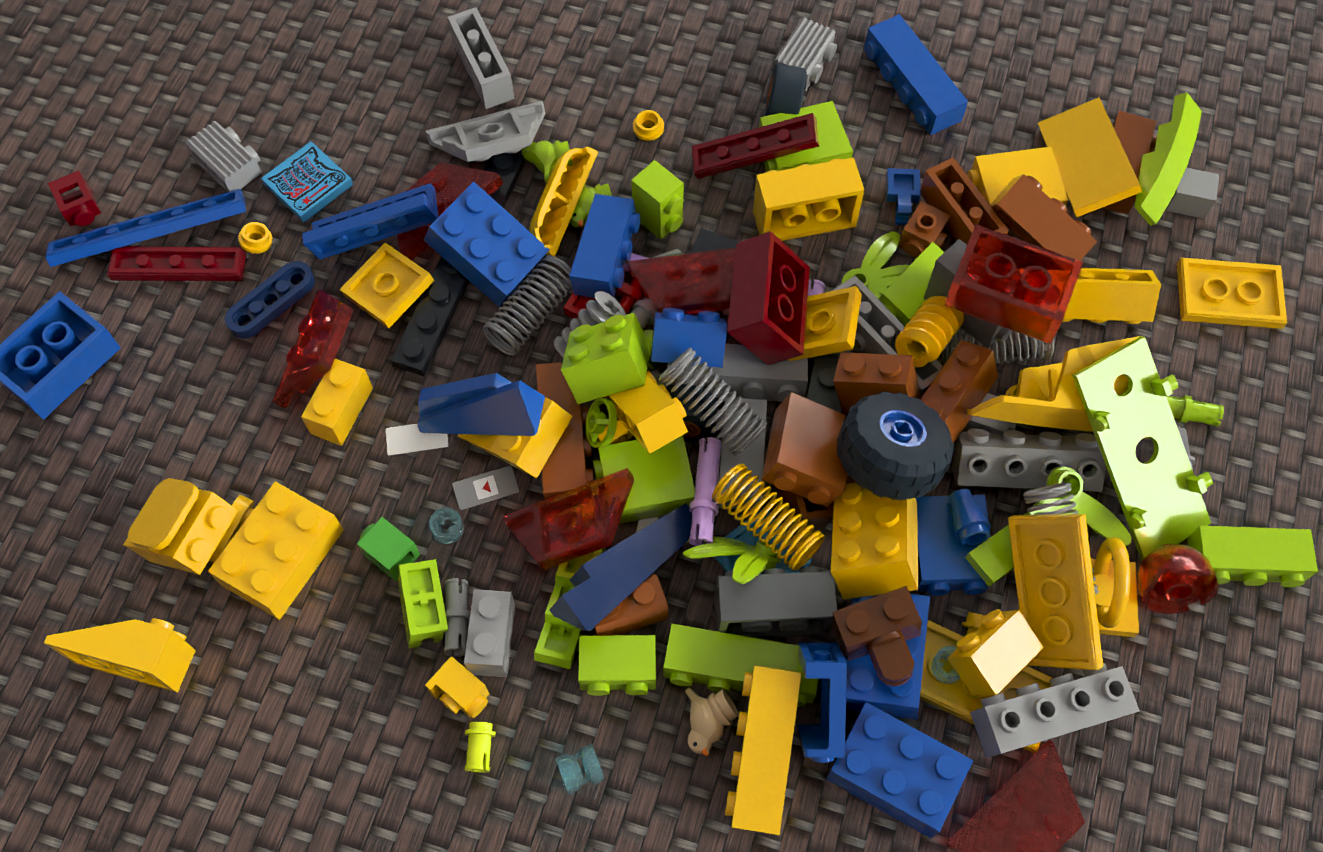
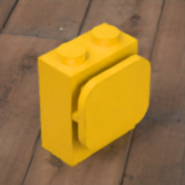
(180, 526)

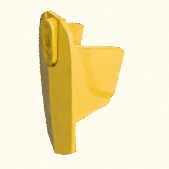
(1048, 393)

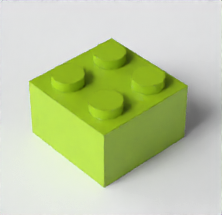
(606, 358)

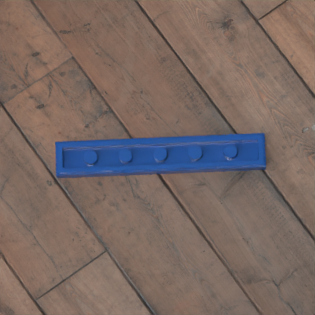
(145, 227)

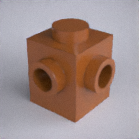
(923, 228)

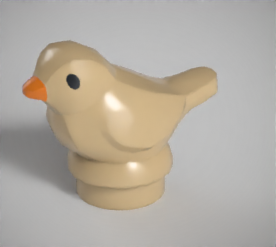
(709, 719)

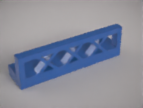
(372, 222)

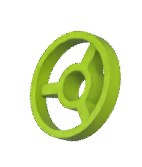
(597, 422)

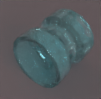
(571, 771)

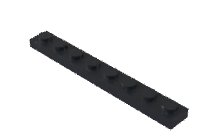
(444, 294)

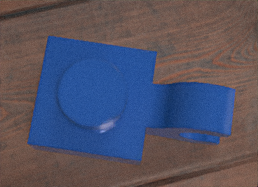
(904, 189)

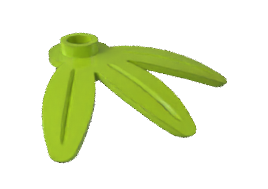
(878, 254)
(1097, 515)
(750, 563)

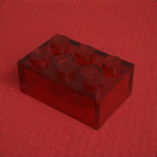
(1013, 284)

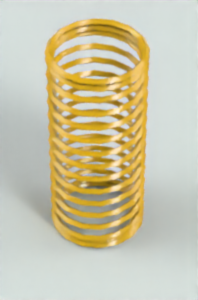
(807, 546)

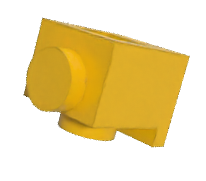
(459, 689)

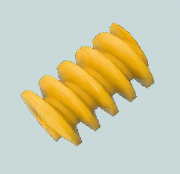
(929, 331)

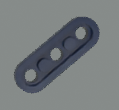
(277, 287)

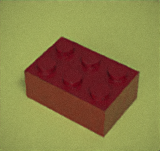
(768, 299)

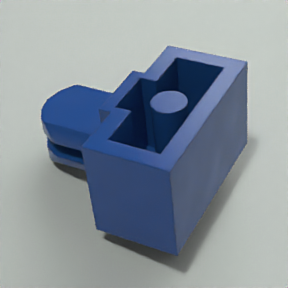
(677, 332)

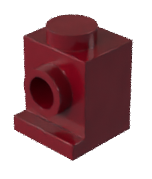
(76, 207)

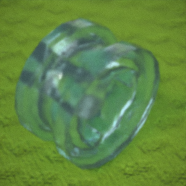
(438, 519)
(936, 666)

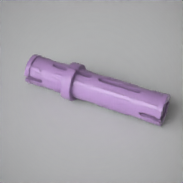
(704, 507)

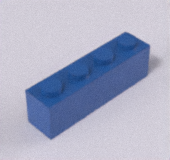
(915, 75)

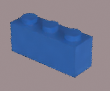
(604, 246)

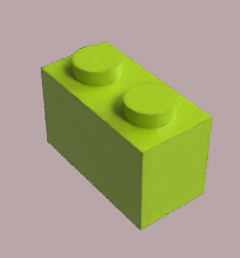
(658, 199)
(617, 664)

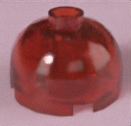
(1176, 577)

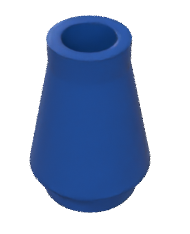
(968, 520)

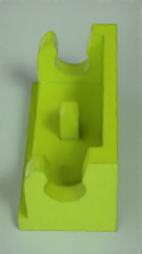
(421, 602)

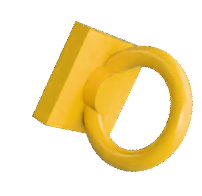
(1117, 589)

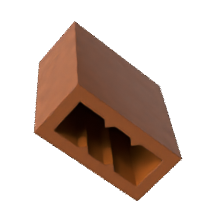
(869, 374)
(804, 451)

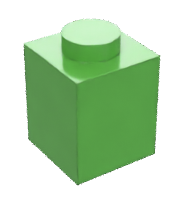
(387, 547)

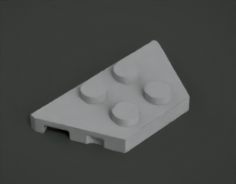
(489, 134)

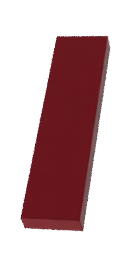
(755, 146)
(177, 263)

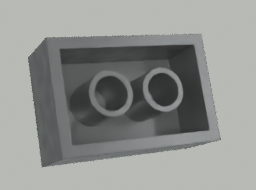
(776, 604)

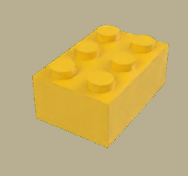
(808, 199)
(873, 543)
(276, 550)

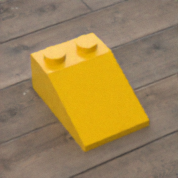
(527, 452)
(130, 650)

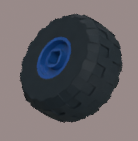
(894, 446)

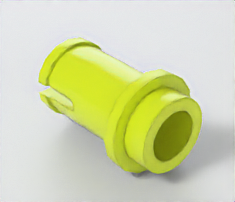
(479, 746)

